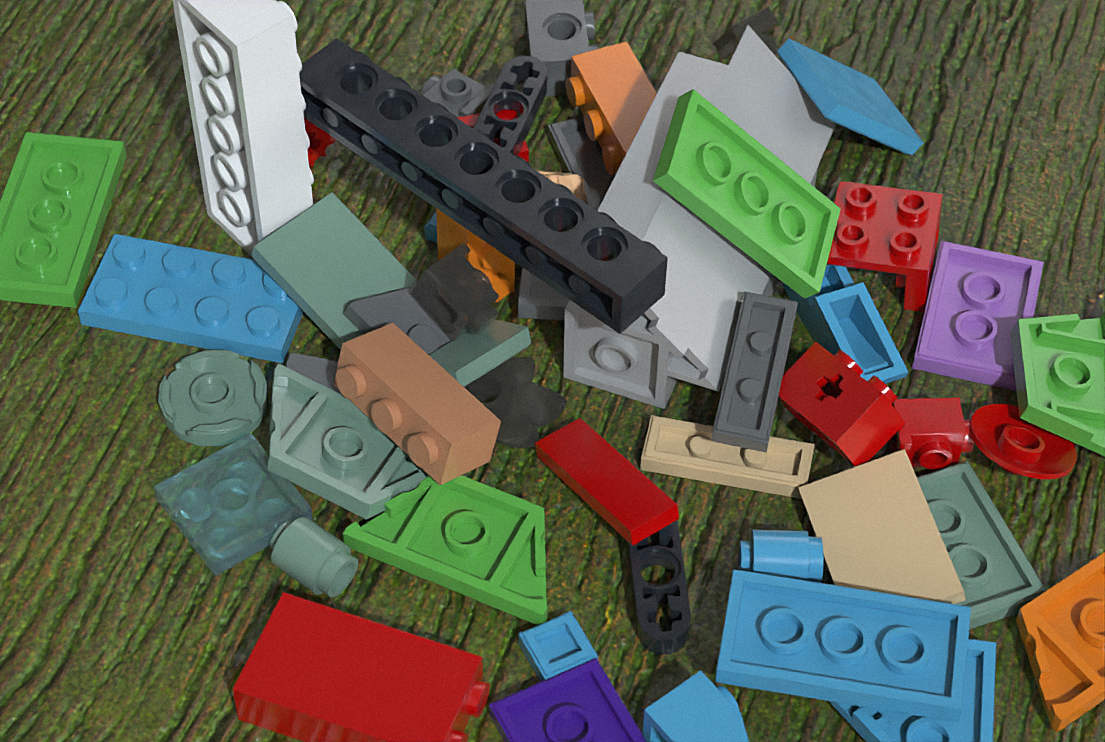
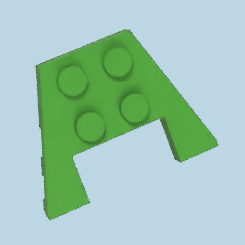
(1062, 376)

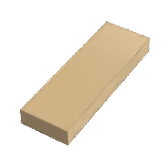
(687, 452)

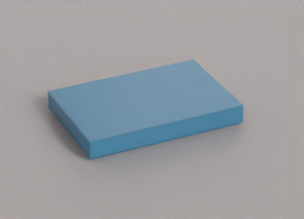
(849, 97)

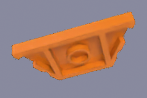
(1067, 643)

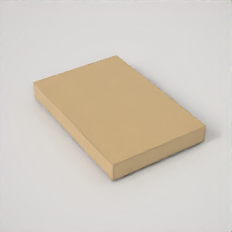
(881, 531)

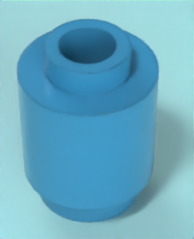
(783, 554)

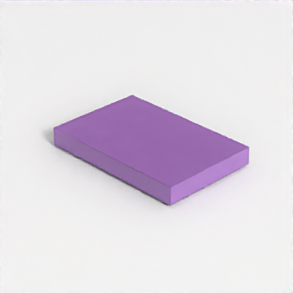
(972, 310)

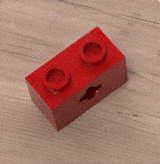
(839, 404)

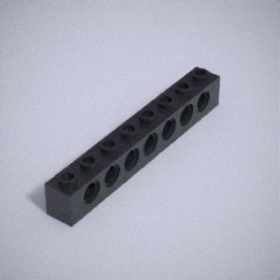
(483, 186)

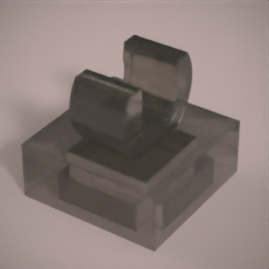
(760, 23)

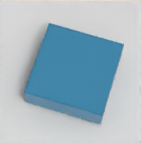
(556, 646)

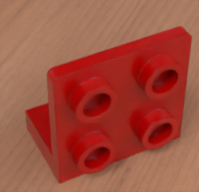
(889, 233)

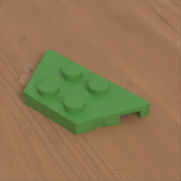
(465, 541)

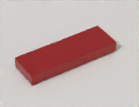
(607, 481)

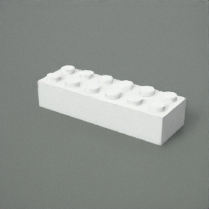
(246, 113)

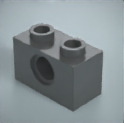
(556, 33)

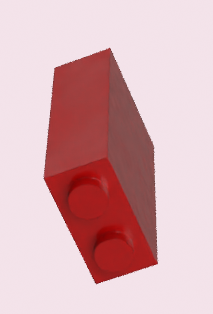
(356, 680)

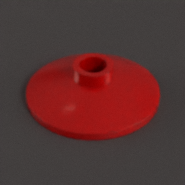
(1020, 445)

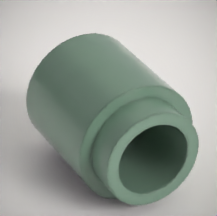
(313, 557)

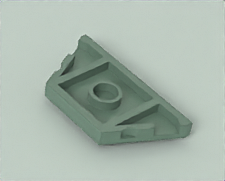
(334, 447)

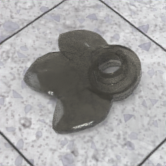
(517, 401)

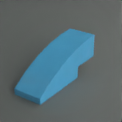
(849, 321)

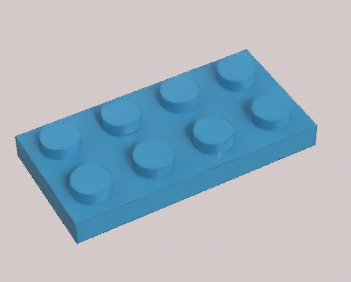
(190, 299)
(845, 645)

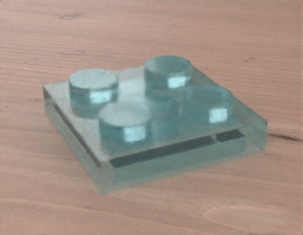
(230, 503)

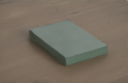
(328, 263)
(980, 545)

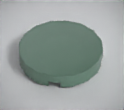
(213, 398)

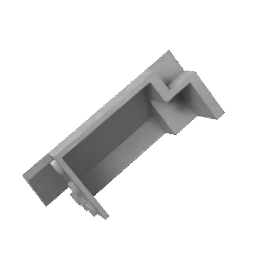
(695, 322)

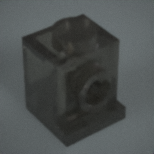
(457, 294)

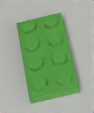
(747, 194)
(55, 215)

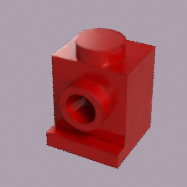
(932, 432)

